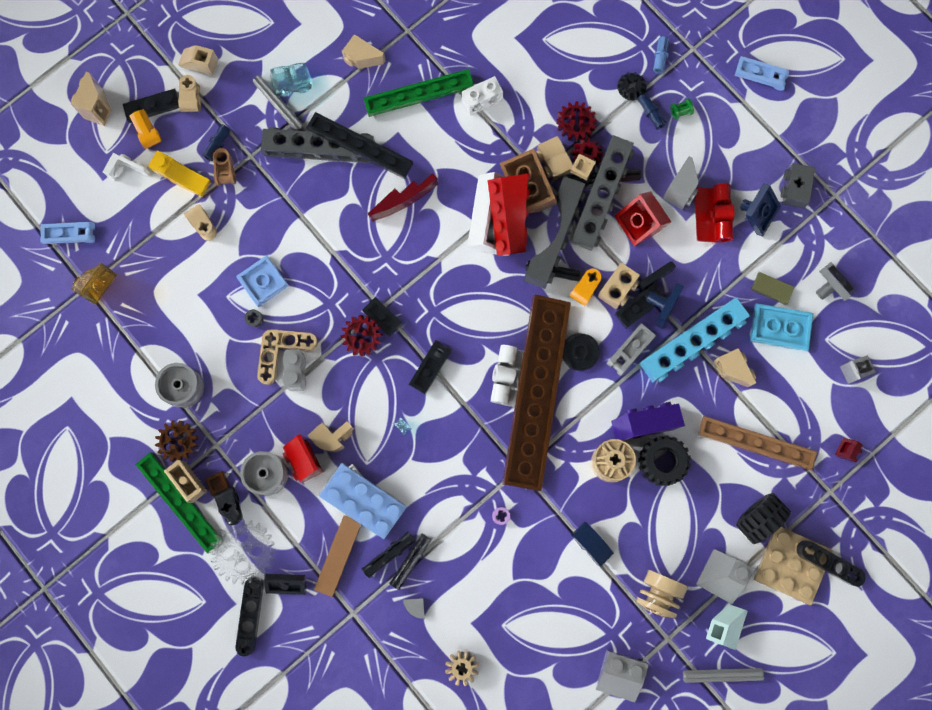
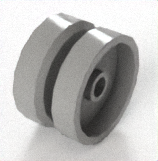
(169, 389)
(261, 462)

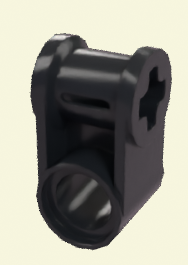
(229, 505)

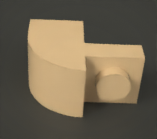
(329, 441)

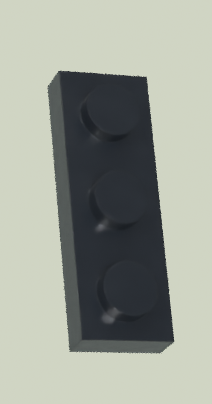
(153, 104)

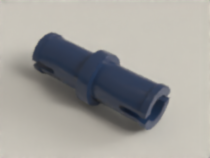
(652, 111)
(216, 142)

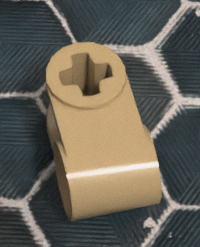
(189, 94)
(200, 221)

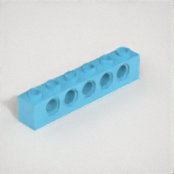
(732, 310)

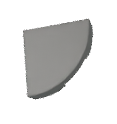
(415, 607)

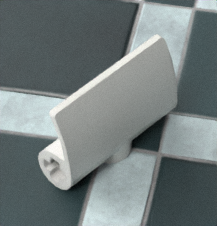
(506, 376)

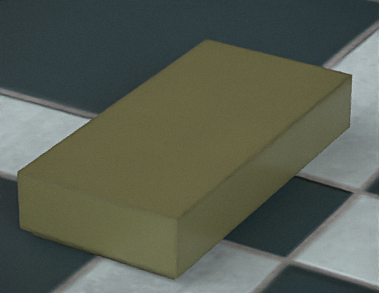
(772, 288)

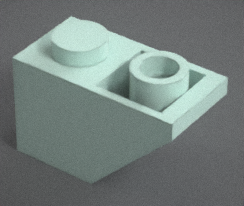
(727, 626)

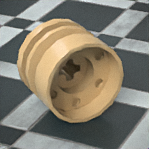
(604, 468)
(661, 594)

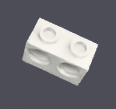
(482, 95)

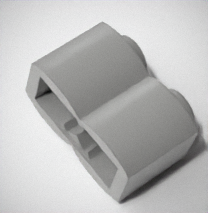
(294, 364)

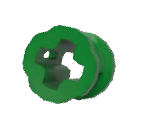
(682, 109)

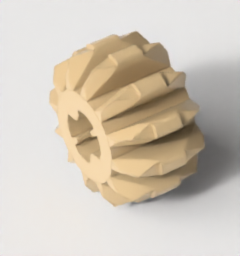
(468, 665)

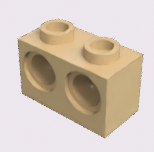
(616, 284)

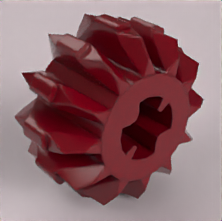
(589, 148)

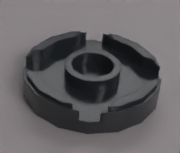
(580, 352)

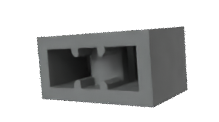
(797, 185)

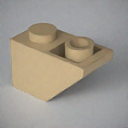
(199, 60)
(735, 369)

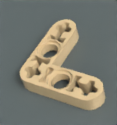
(279, 344)

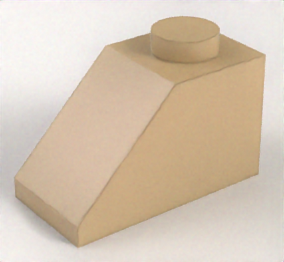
(362, 54)

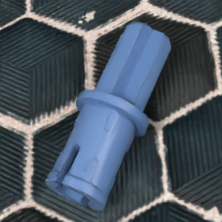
(661, 55)

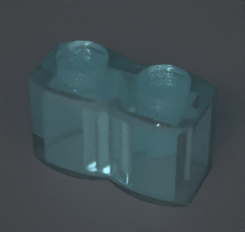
(290, 79)

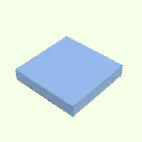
(262, 281)

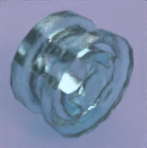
(402, 426)

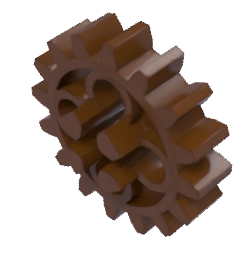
(179, 430)

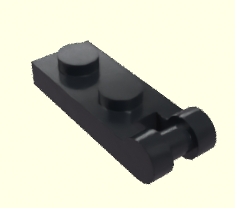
(637, 307)
(430, 367)

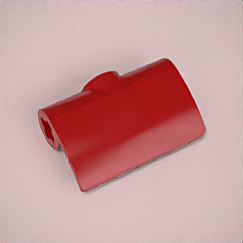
(714, 214)

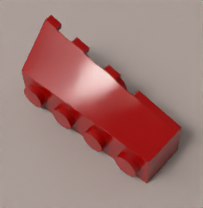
(509, 212)

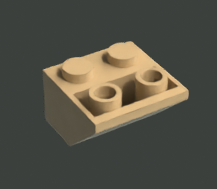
(91, 100)

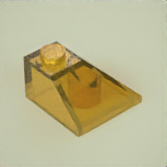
(94, 283)

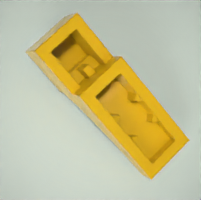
(179, 174)

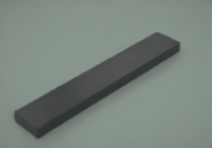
(360, 145)

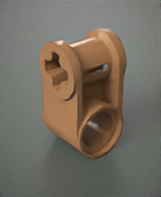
(223, 171)

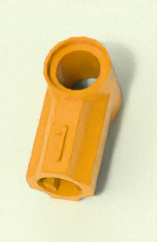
(147, 133)

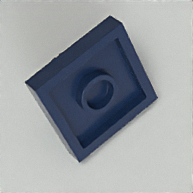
(762, 209)
(665, 304)

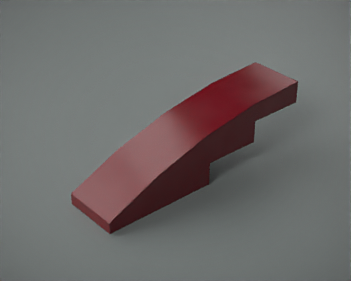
(397, 201)

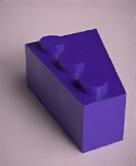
(648, 422)

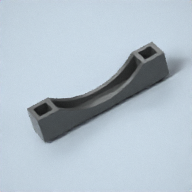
(541, 266)

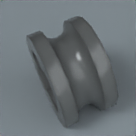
(250, 313)

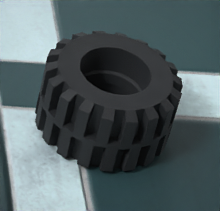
(680, 456)
(763, 518)

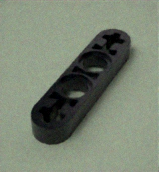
(830, 564)
(253, 616)

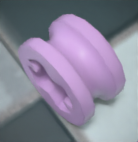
(495, 513)

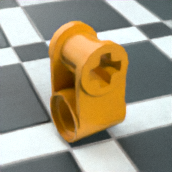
(585, 289)

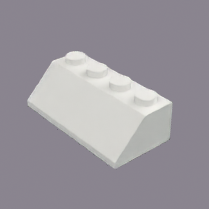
(481, 229)

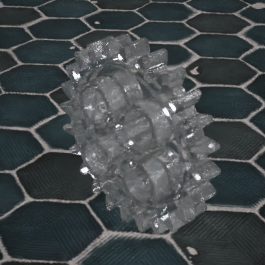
(229, 564)

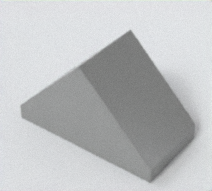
(857, 369)

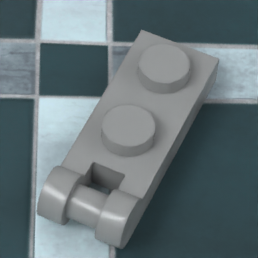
(631, 348)

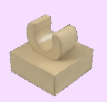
(583, 167)

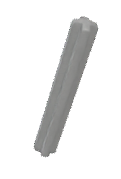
(276, 101)
(723, 675)

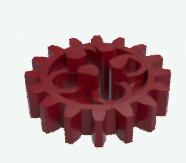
(583, 128)
(357, 326)

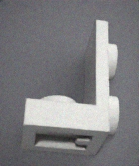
(116, 163)

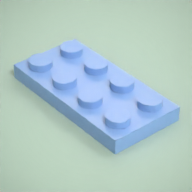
(362, 501)

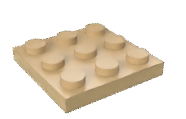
(786, 571)

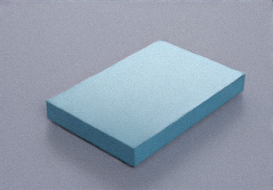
(781, 327)

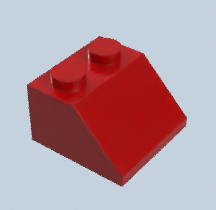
(642, 218)
(302, 459)

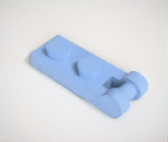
(761, 73)
(67, 233)

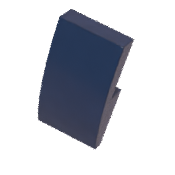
(592, 543)

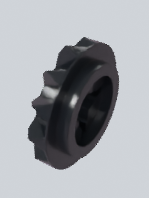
(633, 93)

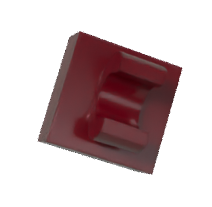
(849, 449)

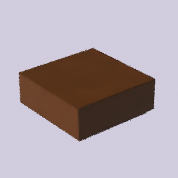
(217, 483)

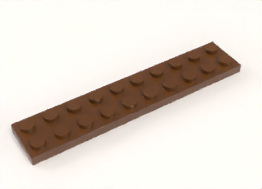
(536, 393)

